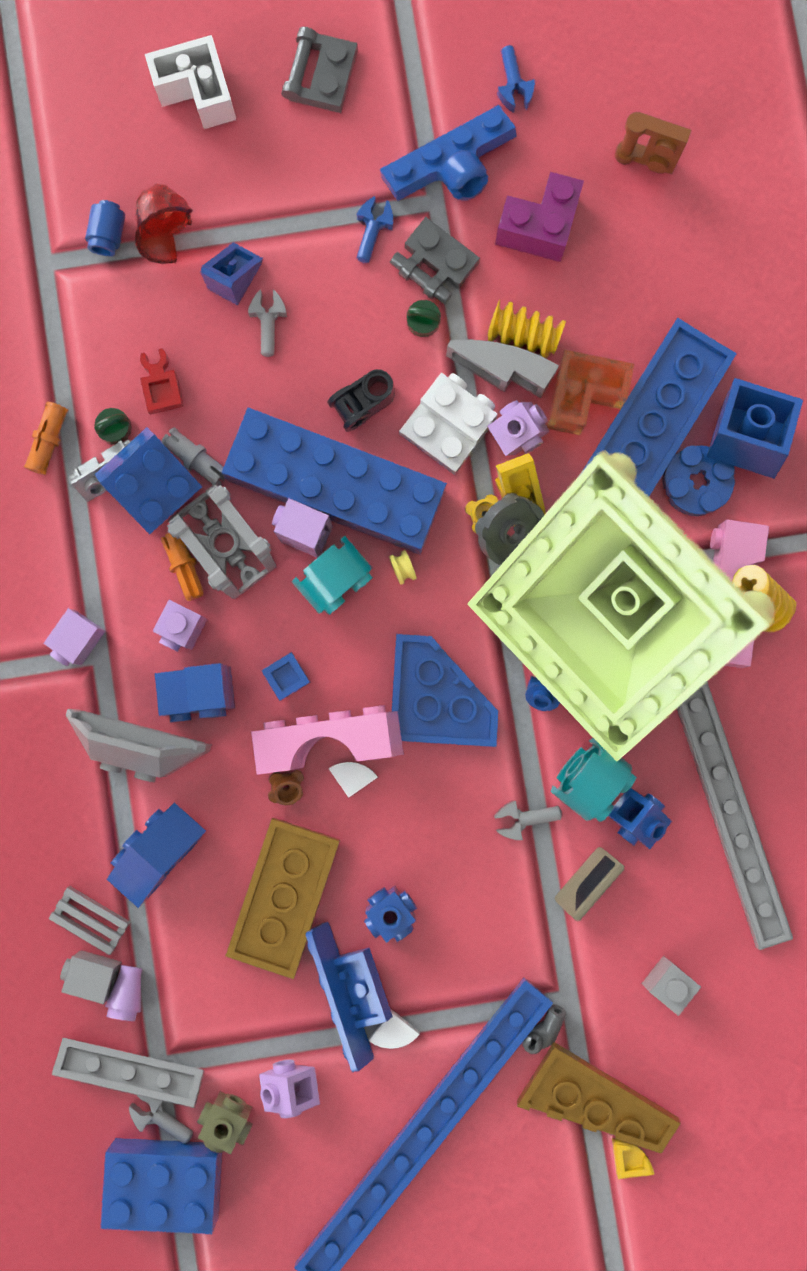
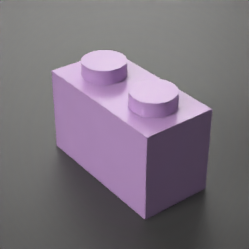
(302, 527)

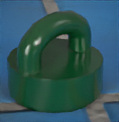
(423, 318)
(112, 425)

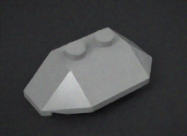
(133, 746)

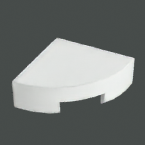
(352, 776)
(394, 1033)

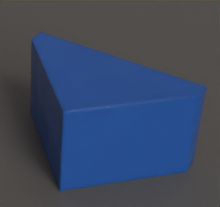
(231, 272)

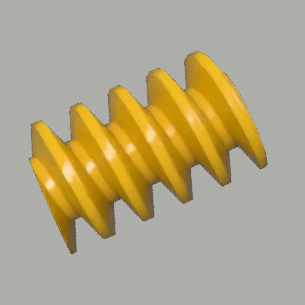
(525, 330)
(755, 578)

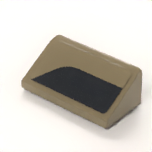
(589, 883)

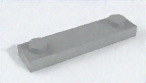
(128, 1072)

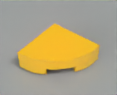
(630, 1160)

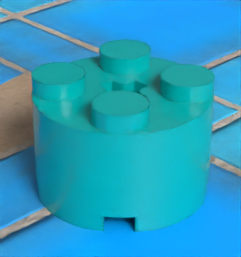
(333, 575)
(593, 782)

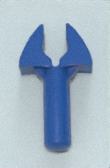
(525, 88)
(372, 227)

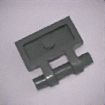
(442, 254)

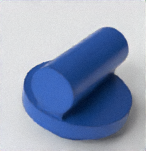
(539, 696)

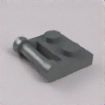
(330, 75)

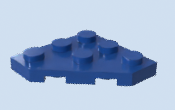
(438, 698)

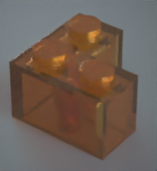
(584, 381)

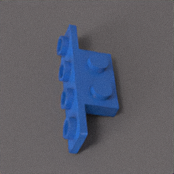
(351, 991)

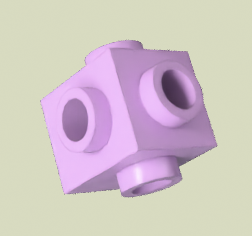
(519, 427)
(289, 1089)

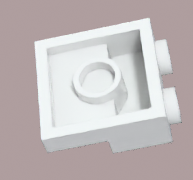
(449, 422)

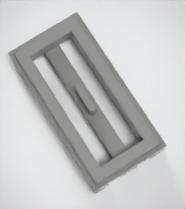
(82, 932)

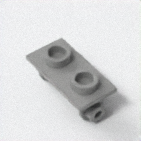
(84, 478)

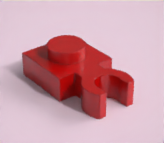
(161, 387)

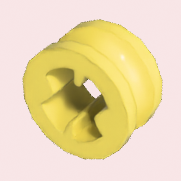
(402, 567)

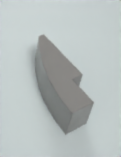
(503, 363)

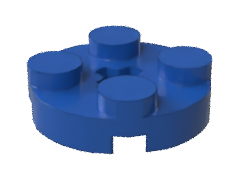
(680, 487)

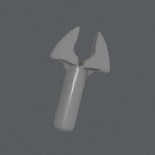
(267, 320)
(525, 818)
(159, 1117)

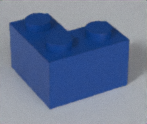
(195, 690)
(154, 853)

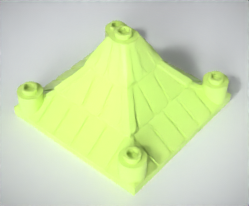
(617, 607)

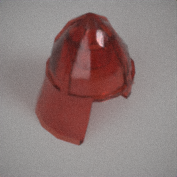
(158, 217)

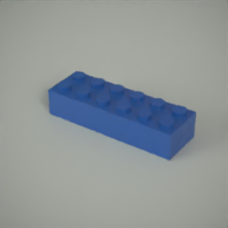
(335, 480)

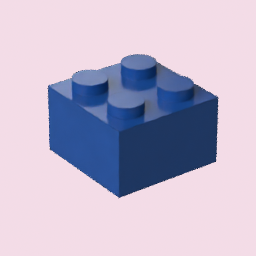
(755, 428)
(148, 480)

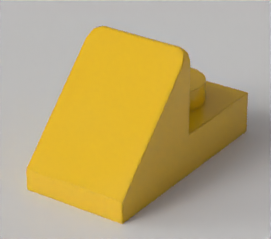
(521, 478)

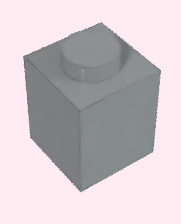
(89, 976)
(671, 985)

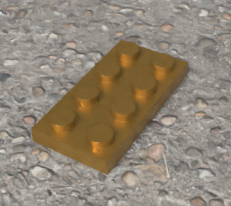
(282, 898)

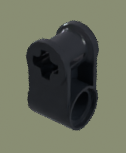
(361, 400)

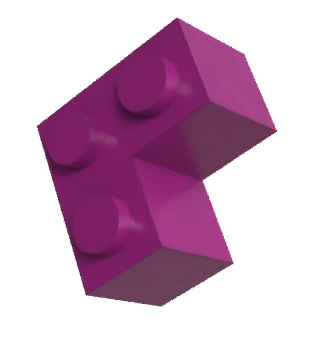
(544, 226)

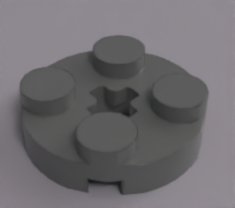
(497, 521)

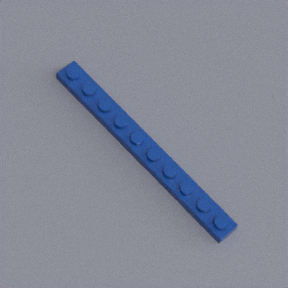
(426, 1130)

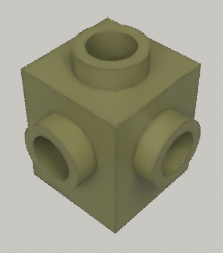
(228, 1111)

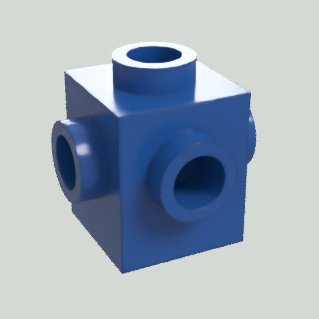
(640, 818)
(390, 901)

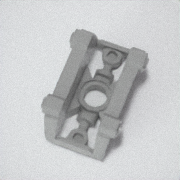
(204, 546)

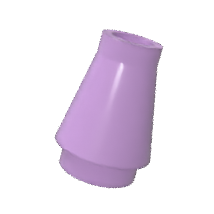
(126, 994)

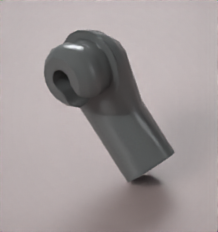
(546, 1031)

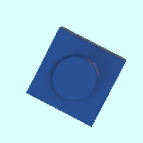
(285, 676)

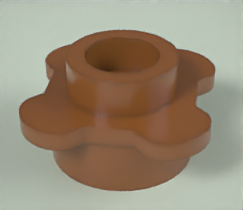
(287, 795)

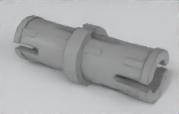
(194, 456)

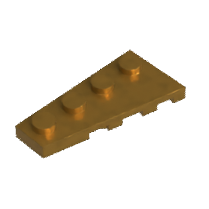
(586, 1095)

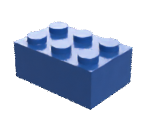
(161, 1186)

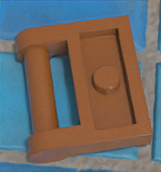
(663, 147)

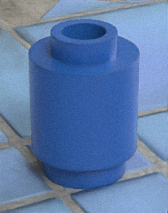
(105, 228)

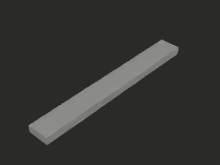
(733, 820)

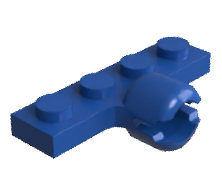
(452, 158)

